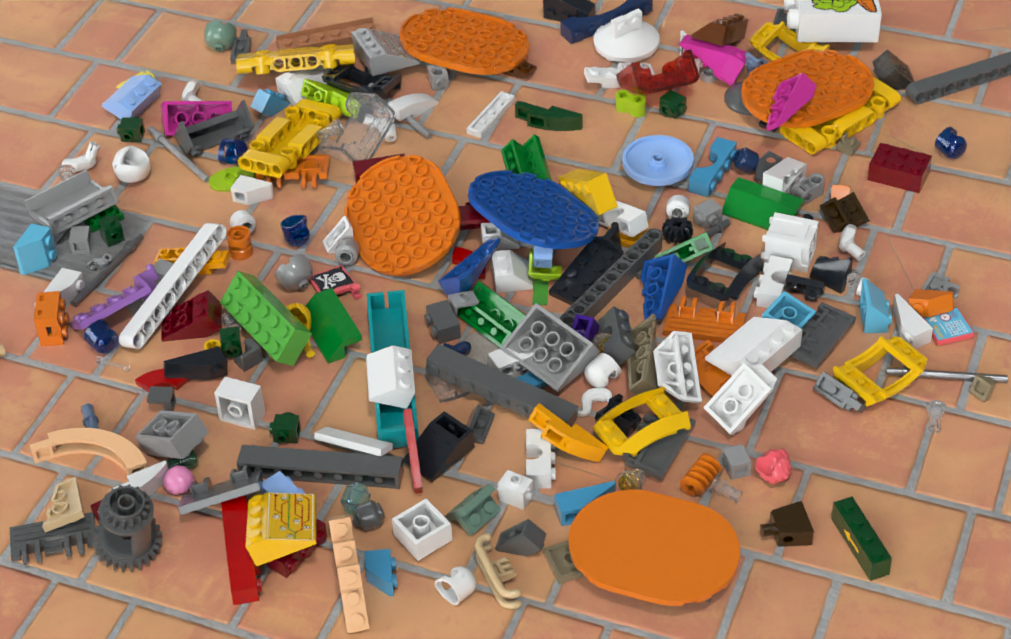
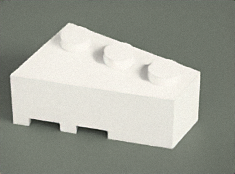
(785, 175)

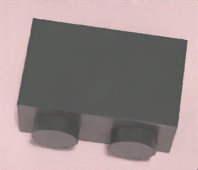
(442, 322)

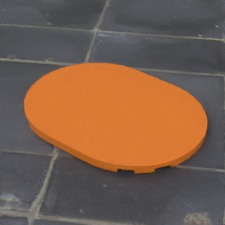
(464, 41)
(840, 79)
(403, 215)
(654, 547)

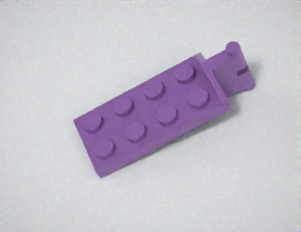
(143, 287)

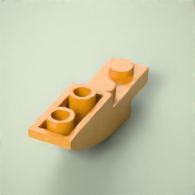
(218, 259)
(567, 438)

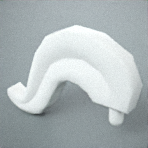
(591, 396)

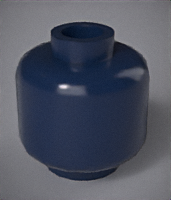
(746, 160)

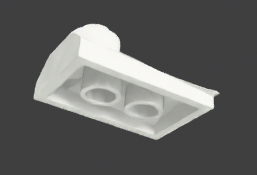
(741, 396)

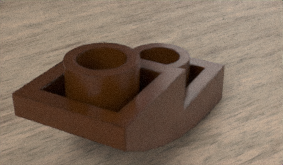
(522, 70)

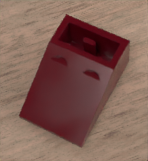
(193, 318)

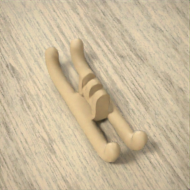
(496, 573)

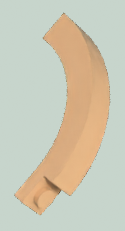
(91, 442)

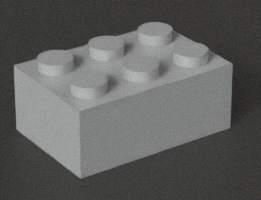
(172, 434)

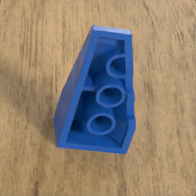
(466, 273)
(661, 282)

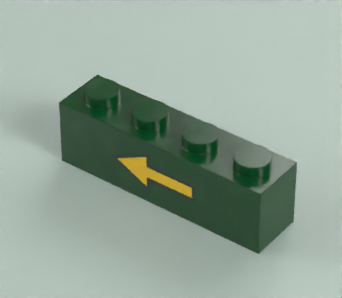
(861, 538)

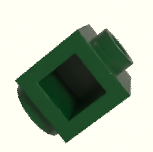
(673, 104)
(131, 129)
(108, 227)
(231, 342)
(285, 428)

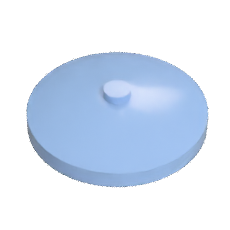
(657, 160)

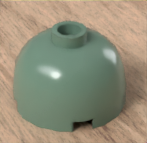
(219, 36)

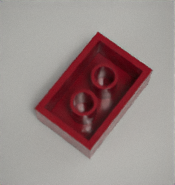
(899, 167)

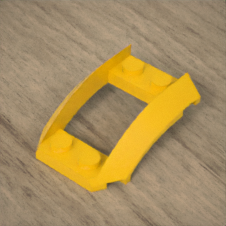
(770, 31)
(852, 370)
(669, 422)

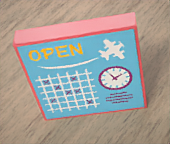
(949, 327)

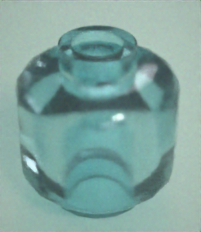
(353, 496)

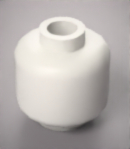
(677, 206)
(243, 218)

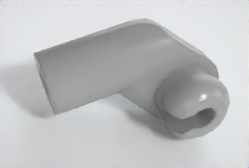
(99, 262)

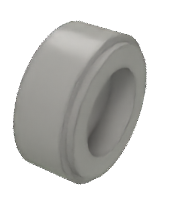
(707, 75)

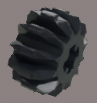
(677, 230)

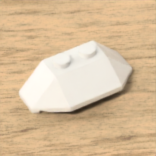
(677, 367)

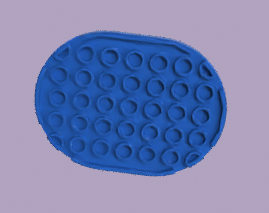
(533, 210)

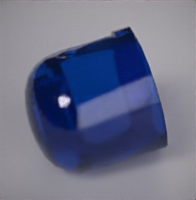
(950, 144)
(234, 150)
(294, 228)
(101, 337)

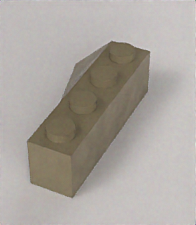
(641, 363)

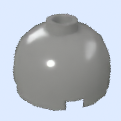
(295, 274)

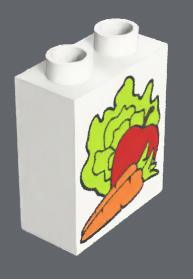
(834, 20)

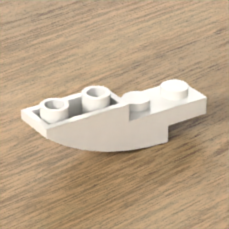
(607, 76)

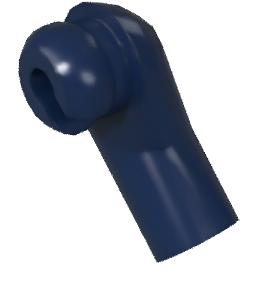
(462, 347)

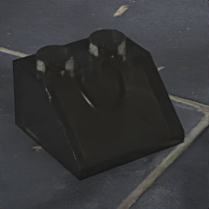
(892, 71)

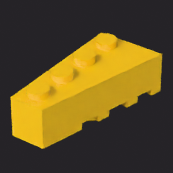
(591, 188)

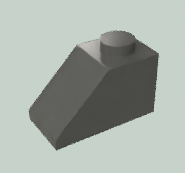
(521, 539)

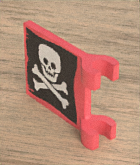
(337, 279)

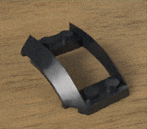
(381, 83)
(749, 269)

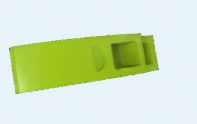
(326, 94)

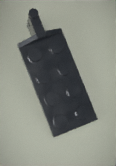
(588, 266)

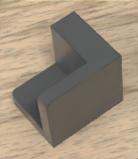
(251, 357)
(163, 396)

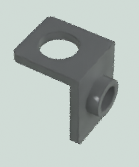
(763, 165)

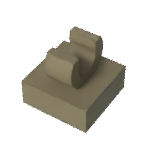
(848, 145)
(982, 387)

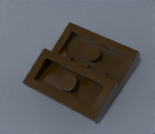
(844, 212)

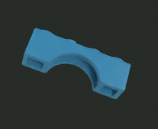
(705, 179)

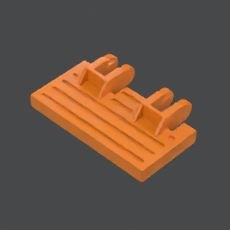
(311, 168)
(705, 323)
(710, 377)

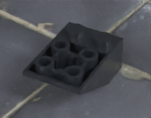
(442, 445)

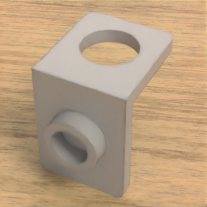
(461, 300)

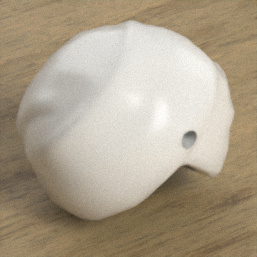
(131, 164)

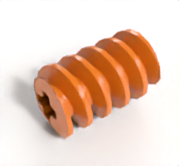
(700, 475)

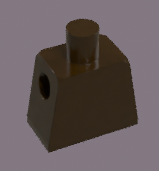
(789, 526)

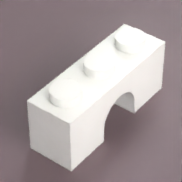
(630, 219)
(773, 280)
(540, 468)

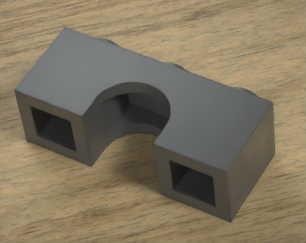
(621, 343)

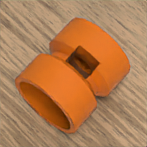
(239, 242)

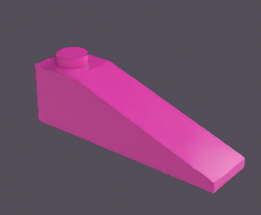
(724, 60)
(789, 99)
(190, 113)

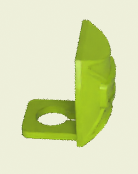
(543, 274)

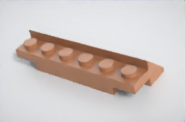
(333, 34)

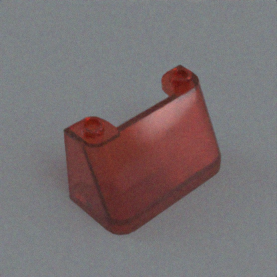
(674, 75)

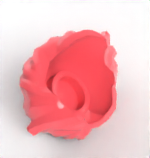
(774, 466)

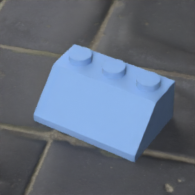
(133, 96)

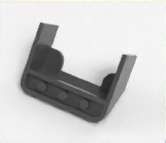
(212, 131)

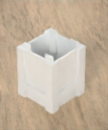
(791, 239)

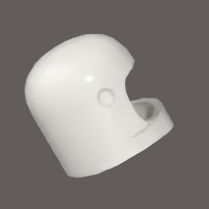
(600, 369)
(461, 582)

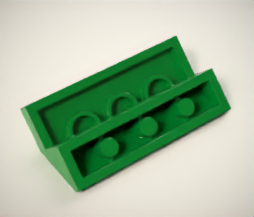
(526, 158)
(757, 203)
(492, 316)
(331, 325)

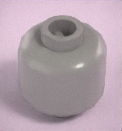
(347, 251)

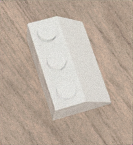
(391, 376)

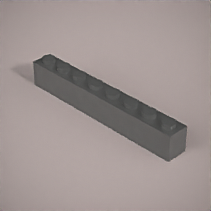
(495, 385)
(323, 466)

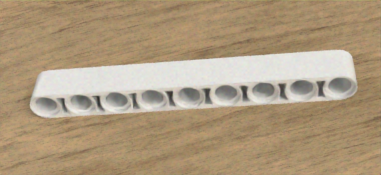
(172, 286)

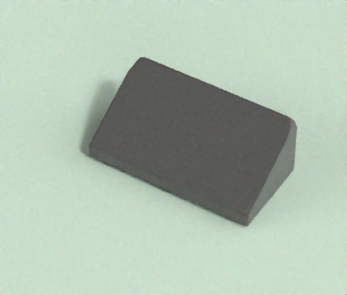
(480, 423)

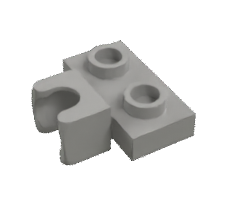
(941, 283)

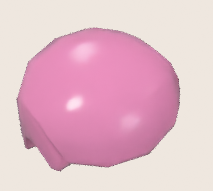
(178, 480)

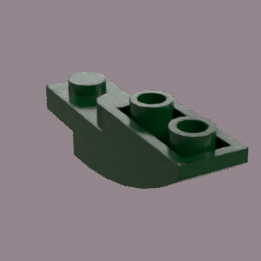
(548, 119)

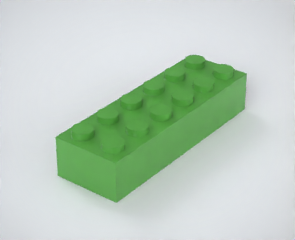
(265, 318)

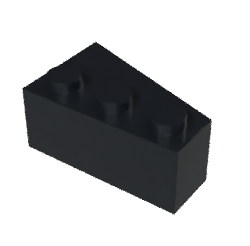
(564, 9)

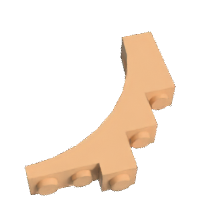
(348, 573)

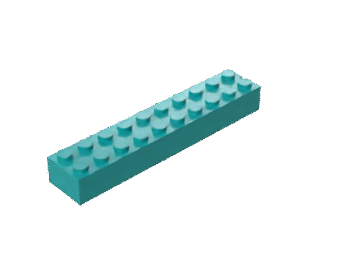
(387, 329)

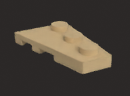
(66, 505)

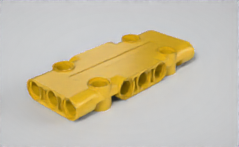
(266, 60)
(826, 134)
(288, 138)

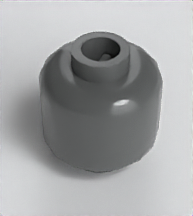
(368, 515)

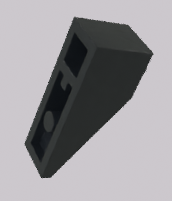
(198, 365)

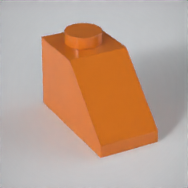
(931, 302)

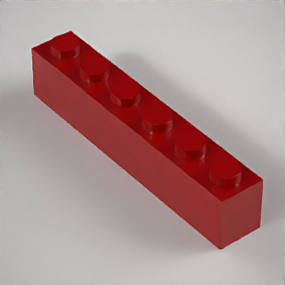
(241, 567)

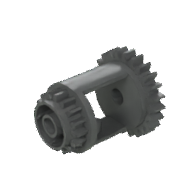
(127, 529)

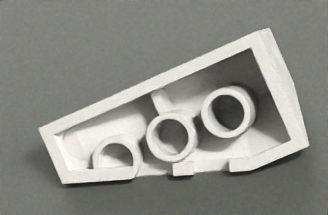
(291, 82)

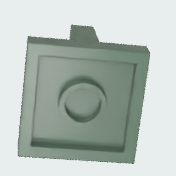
(475, 510)

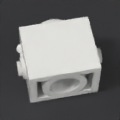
(515, 490)

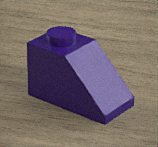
(585, 326)

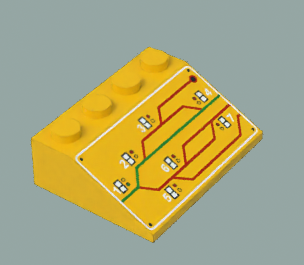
(280, 525)

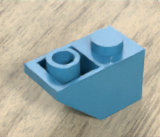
(268, 102)
(379, 570)

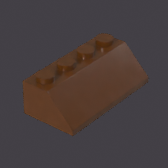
(723, 30)

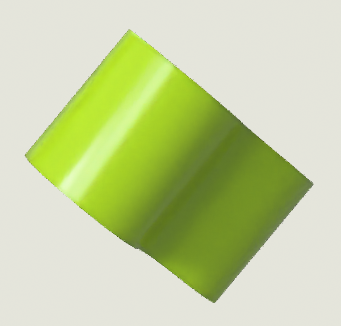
(630, 103)

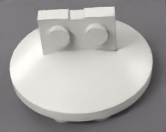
(627, 38)

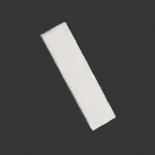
(491, 114)
(353, 441)

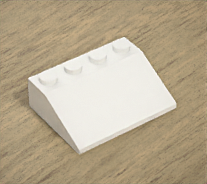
(757, 342)

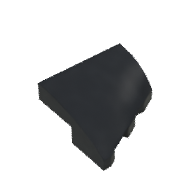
(832, 272)
(626, 421)

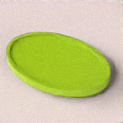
(225, 178)

